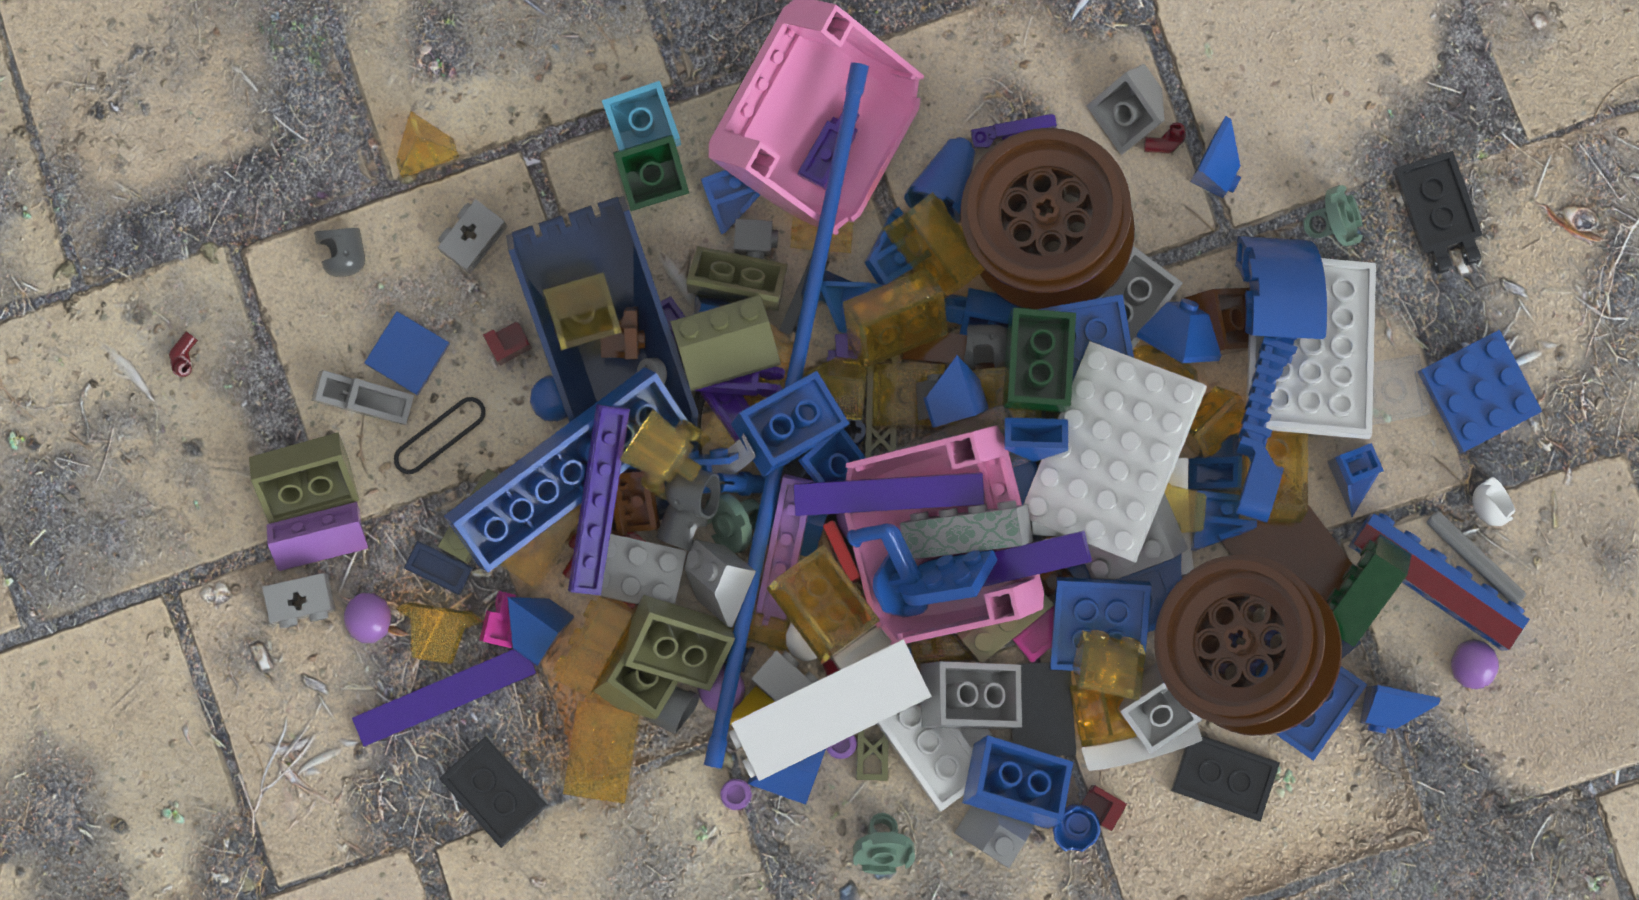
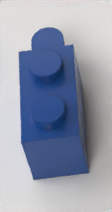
(977, 308)

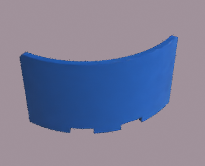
(1285, 287)

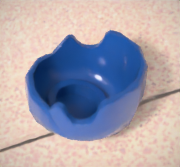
(546, 400)
(1078, 829)

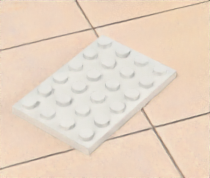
(1332, 377)
(1121, 451)

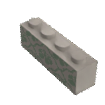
(967, 531)

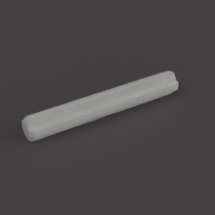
(1475, 557)

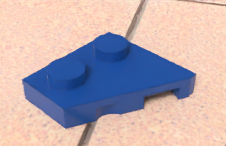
(727, 198)
(884, 259)
(1220, 520)

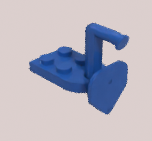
(908, 588)

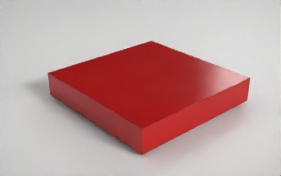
(842, 551)

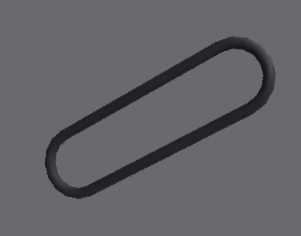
(431, 425)

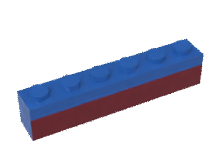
(1448, 586)

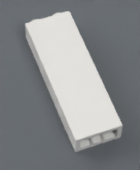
(829, 710)

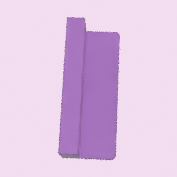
(316, 536)

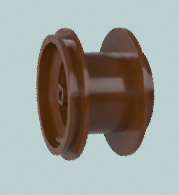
(1040, 171)
(1298, 670)

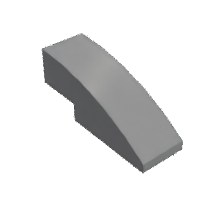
(362, 397)

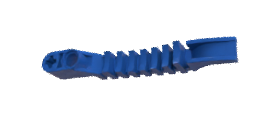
(1263, 475)

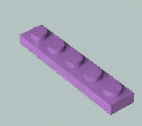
(783, 546)

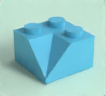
(640, 116)

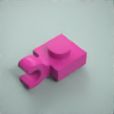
(496, 624)

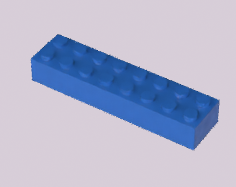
(550, 477)

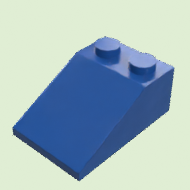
(789, 423)

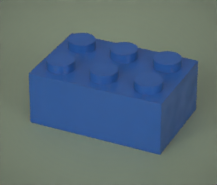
(1018, 782)

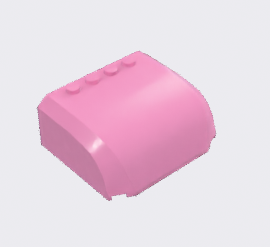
(794, 92)
(962, 453)

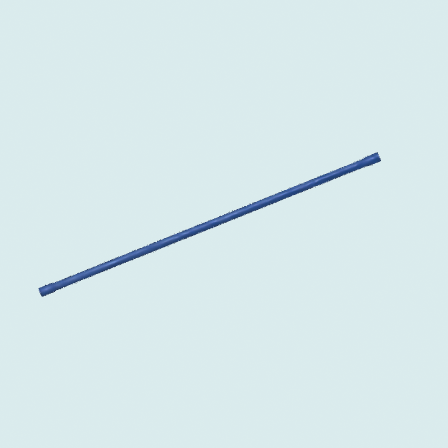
(854, 90)

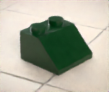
(650, 173)

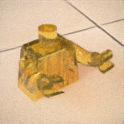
(664, 452)

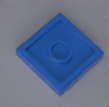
(407, 353)

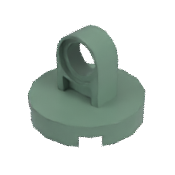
(1341, 217)
(732, 522)
(883, 851)

